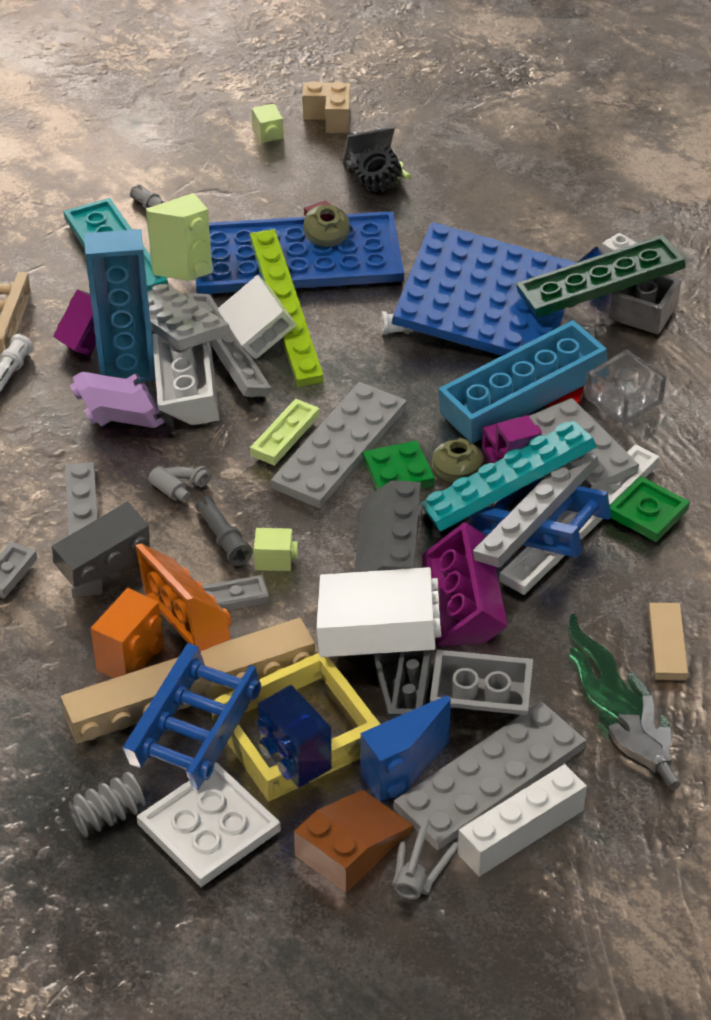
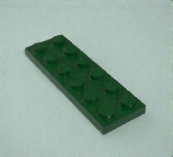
(600, 276)

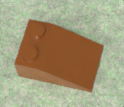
(349, 838)

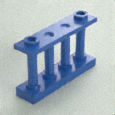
(551, 535)
(175, 692)

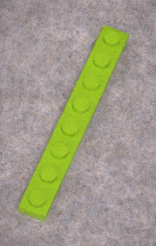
(276, 275)

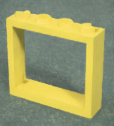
(344, 747)

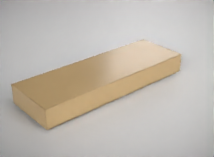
(667, 641)

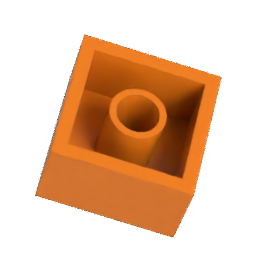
(127, 634)

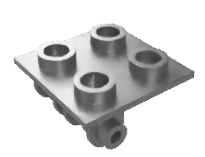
(361, 141)

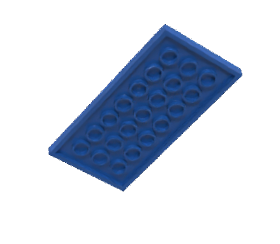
(364, 257)

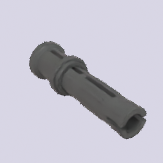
(228, 538)

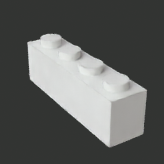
(521, 820)

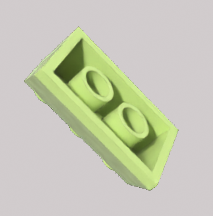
(180, 238)

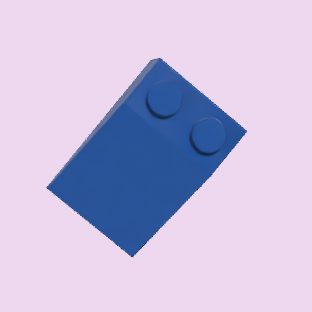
(403, 748)

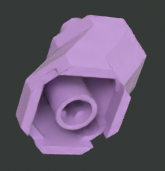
(116, 400)

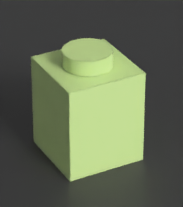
(267, 123)
(274, 549)

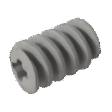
(106, 802)

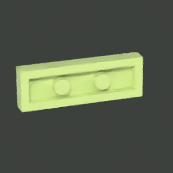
(284, 432)

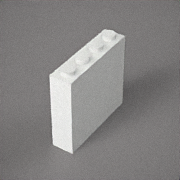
(378, 612)

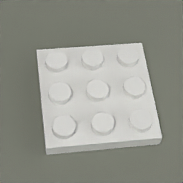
(209, 826)

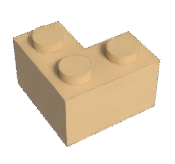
(328, 103)

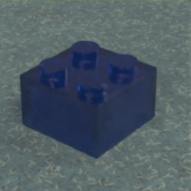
(294, 736)

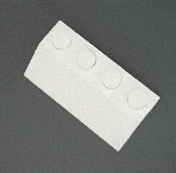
(185, 381)

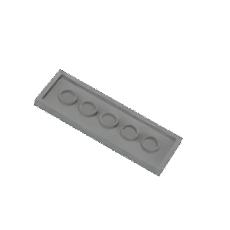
(182, 319)
(338, 444)
(490, 773)

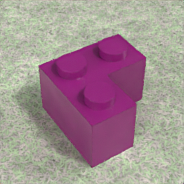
(77, 324)
(508, 436)

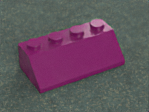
(467, 589)

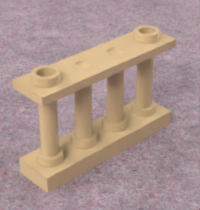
(13, 307)

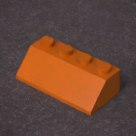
(183, 599)

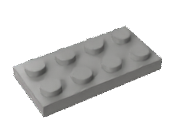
(612, 458)

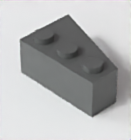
(102, 546)
(405, 679)

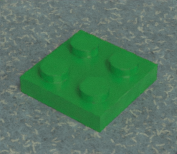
(398, 463)
(648, 508)

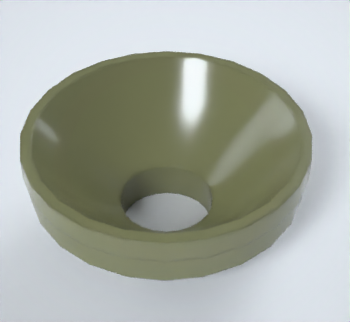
(324, 232)
(455, 466)

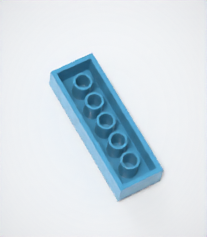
(120, 303)
(521, 380)

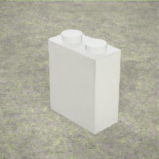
(256, 317)

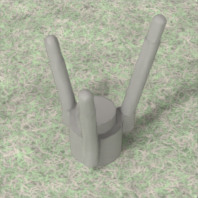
(411, 878)

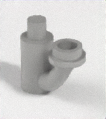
(167, 480)

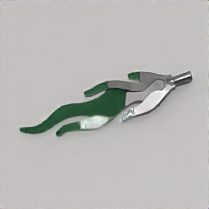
(634, 712)

